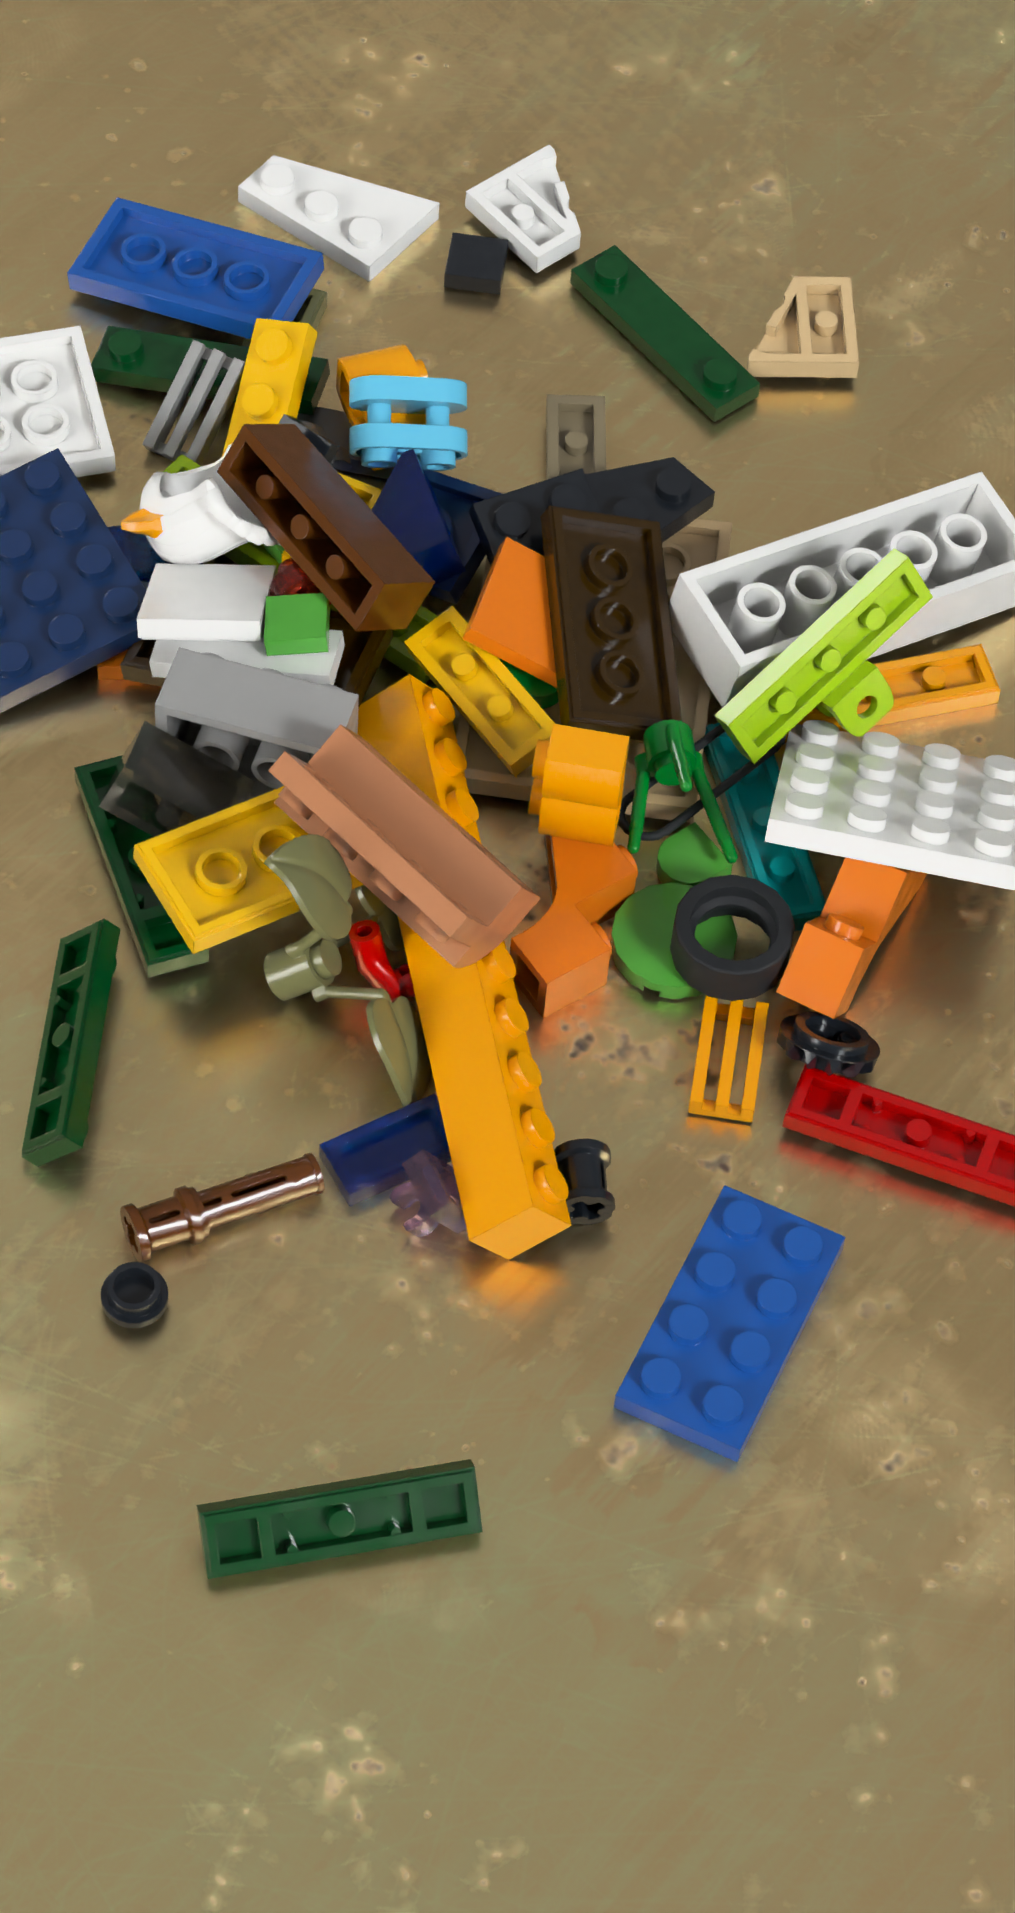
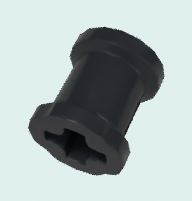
(584, 1169)

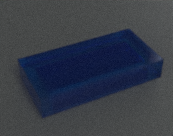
(373, 1154)

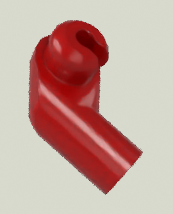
(373, 961)

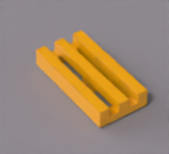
(734, 1015)

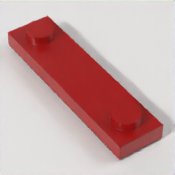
(904, 1133)

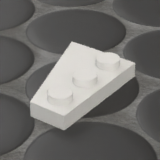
(337, 214)

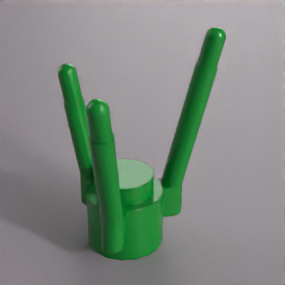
(673, 761)

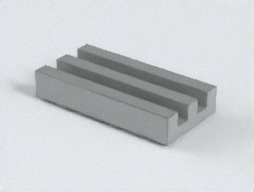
(177, 395)

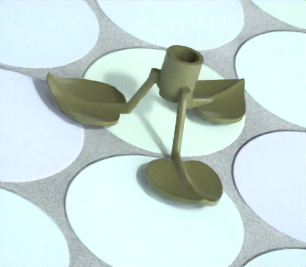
(321, 889)

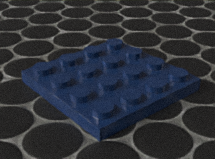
(62, 582)

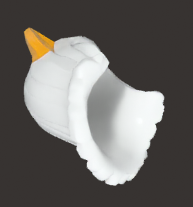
(194, 516)

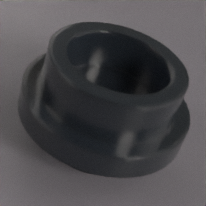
(134, 1295)

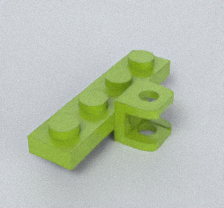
(829, 663)

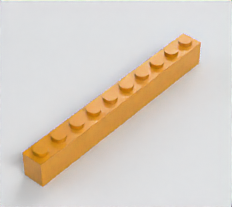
(473, 1013)

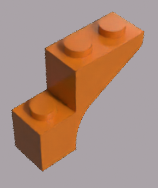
(844, 938)
(567, 948)

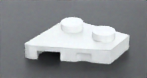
(528, 209)

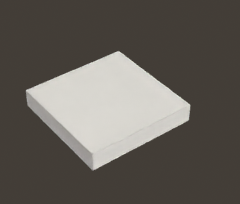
(205, 602)

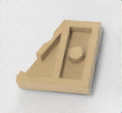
(810, 332)

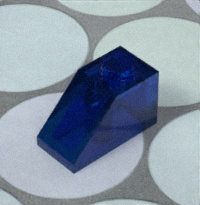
(416, 519)

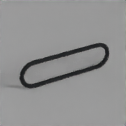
(696, 807)

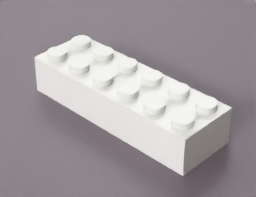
(758, 602)

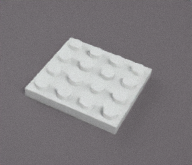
(896, 804)

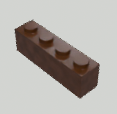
(325, 527)

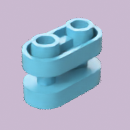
(383, 442)

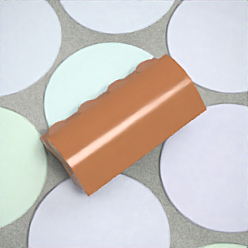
(404, 847)

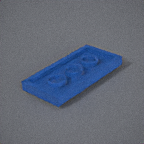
(193, 269)
(729, 1323)

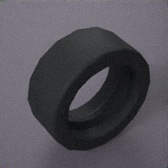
(739, 898)

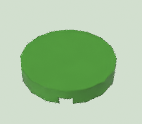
(644, 935)

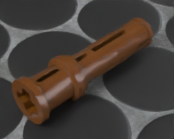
(192, 1213)

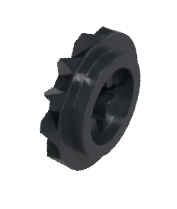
(828, 1043)

